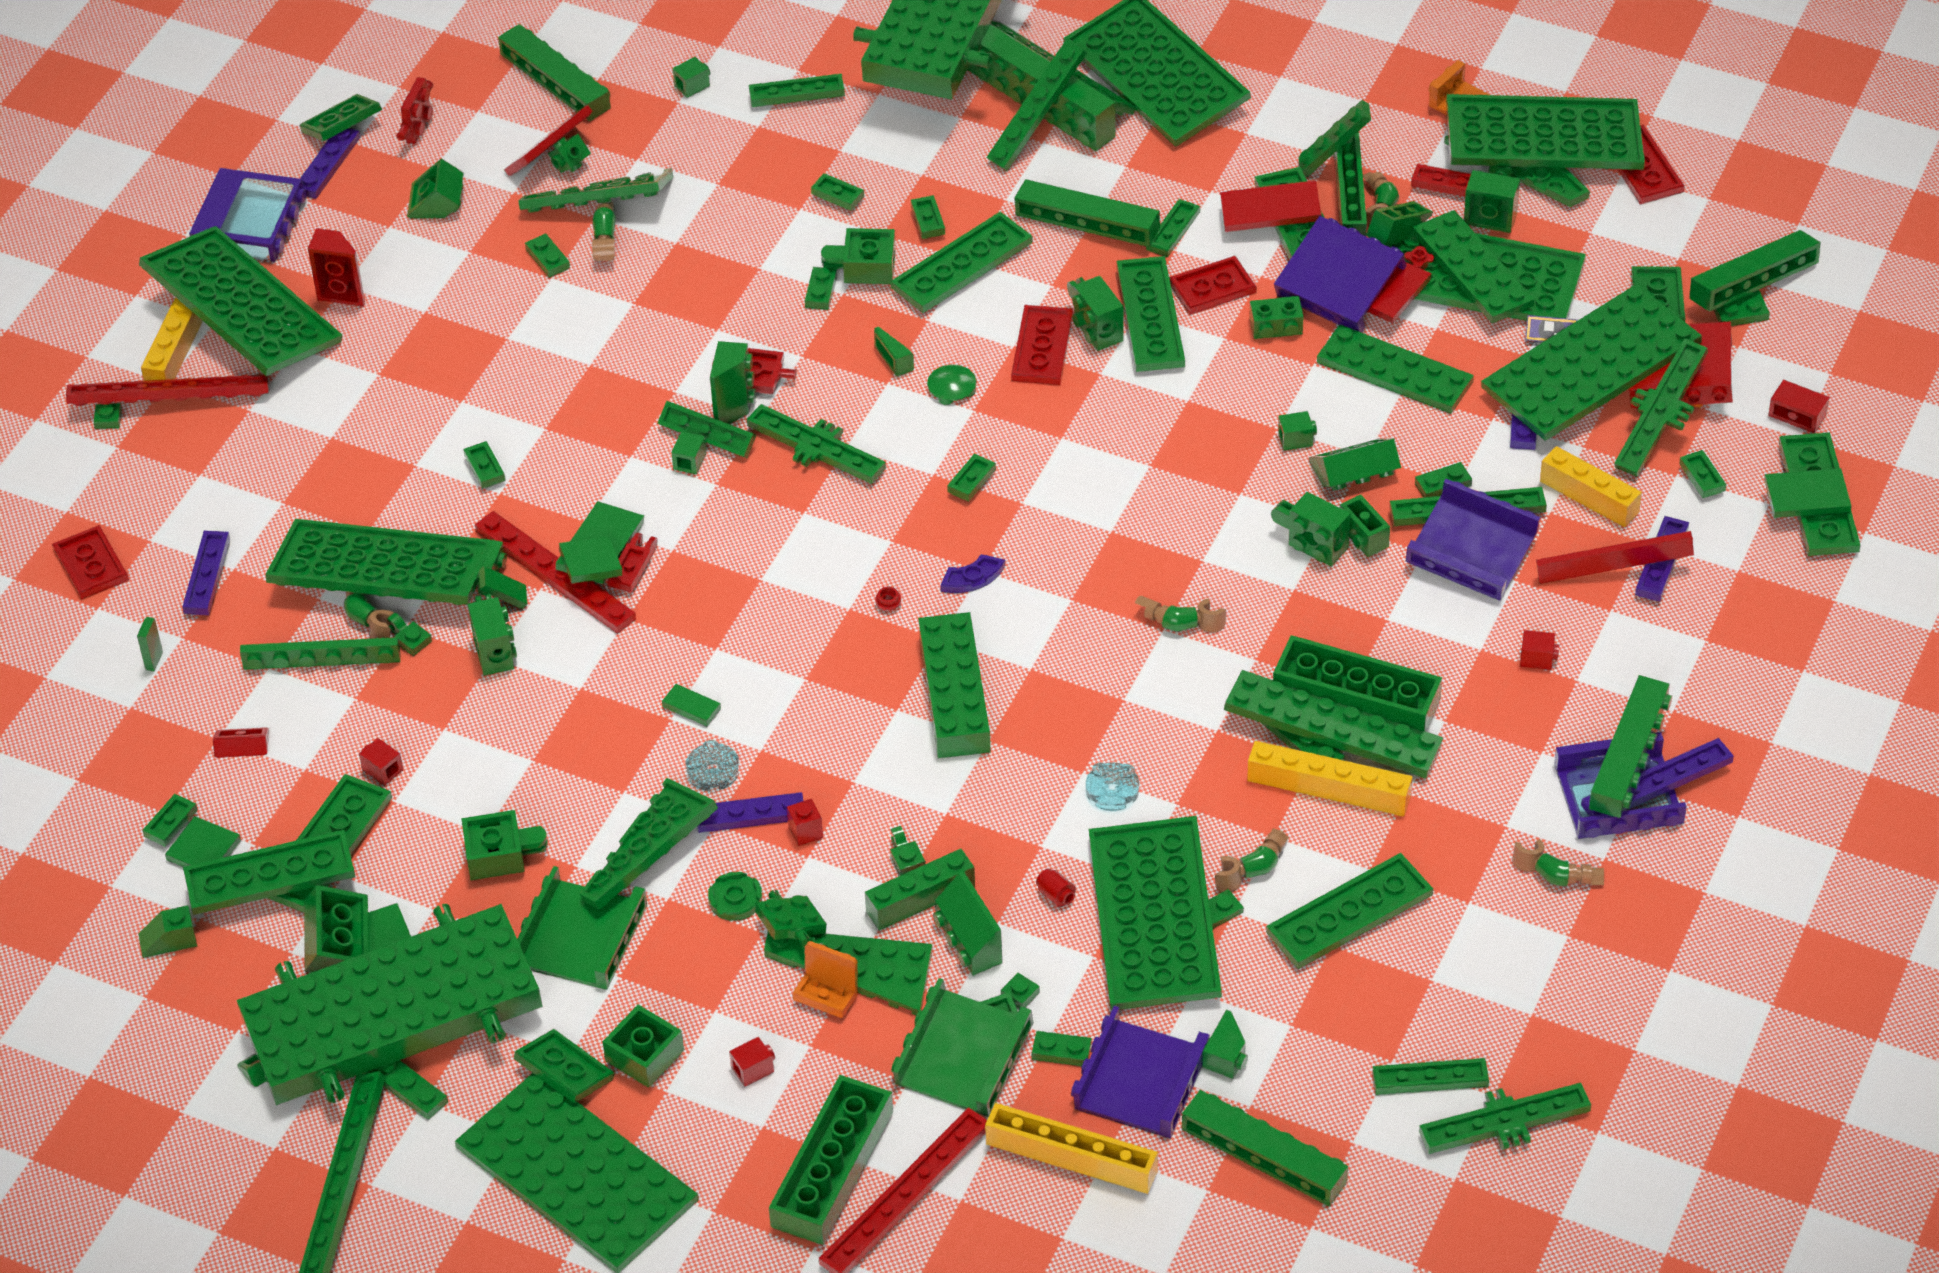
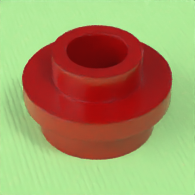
(888, 598)

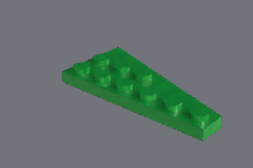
(1551, 181)
(601, 191)
(648, 838)
(884, 969)

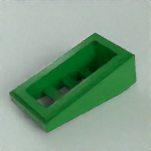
(893, 352)

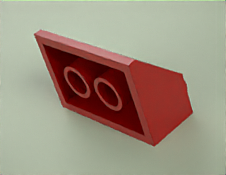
(335, 268)

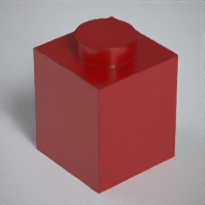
(1538, 650)
(380, 761)
(805, 822)
(752, 1061)

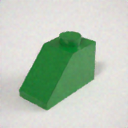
(168, 932)
(1225, 1048)

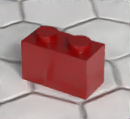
(1798, 406)

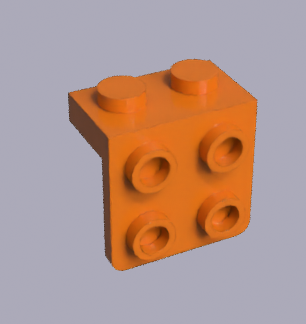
(1450, 83)
(828, 980)

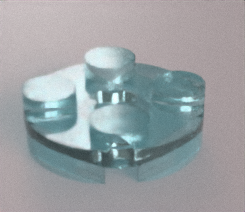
(712, 753)
(1112, 773)

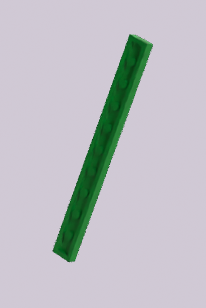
(342, 1173)

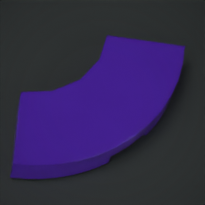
(972, 576)

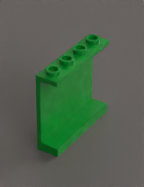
(575, 938)
(961, 1050)

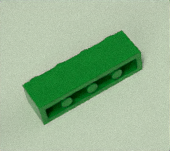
(915, 889)

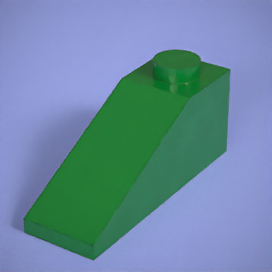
(1396, 222)

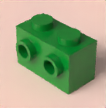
(1276, 317)
(1367, 528)

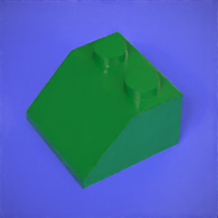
(436, 192)

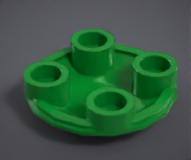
(952, 383)

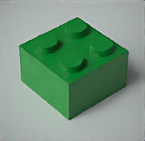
(1491, 201)
(643, 1045)

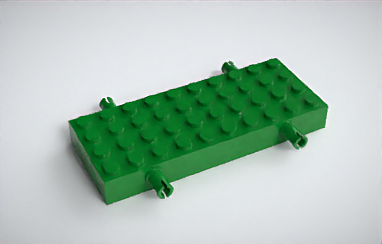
(926, 44)
(389, 1004)

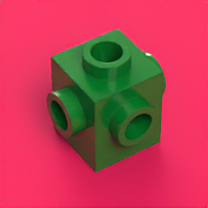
(568, 153)

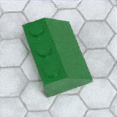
(732, 381)
(1356, 463)
(968, 925)
(334, 927)

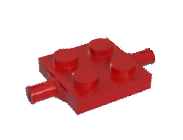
(415, 111)
(768, 370)

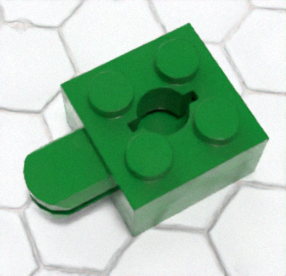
(865, 257)
(1097, 312)
(1315, 527)
(492, 635)
(501, 832)

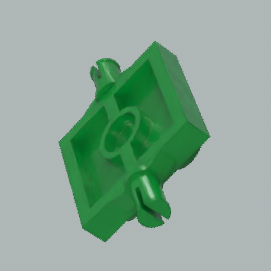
(790, 917)

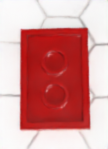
(1212, 285)
(1399, 292)
(90, 562)

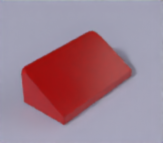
(241, 742)

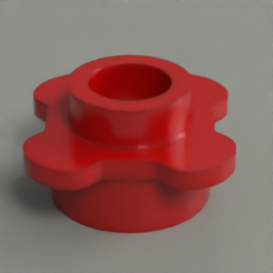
(1419, 257)

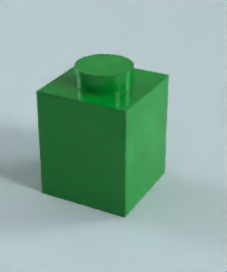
(691, 76)
(1296, 430)
(689, 452)

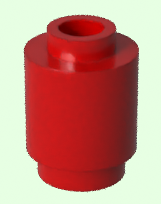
(1056, 887)

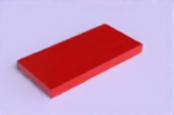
(548, 141)
(1657, 178)
(1270, 206)
(1042, 344)

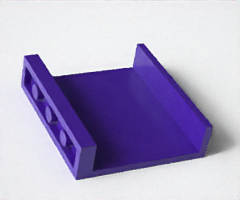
(1338, 272)
(1474, 540)
(1138, 1076)

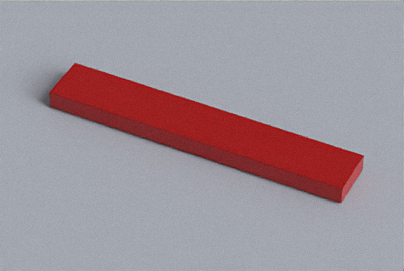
(1615, 557)

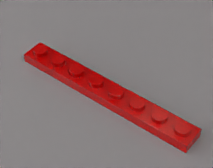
(167, 389)
(543, 564)
(904, 1193)

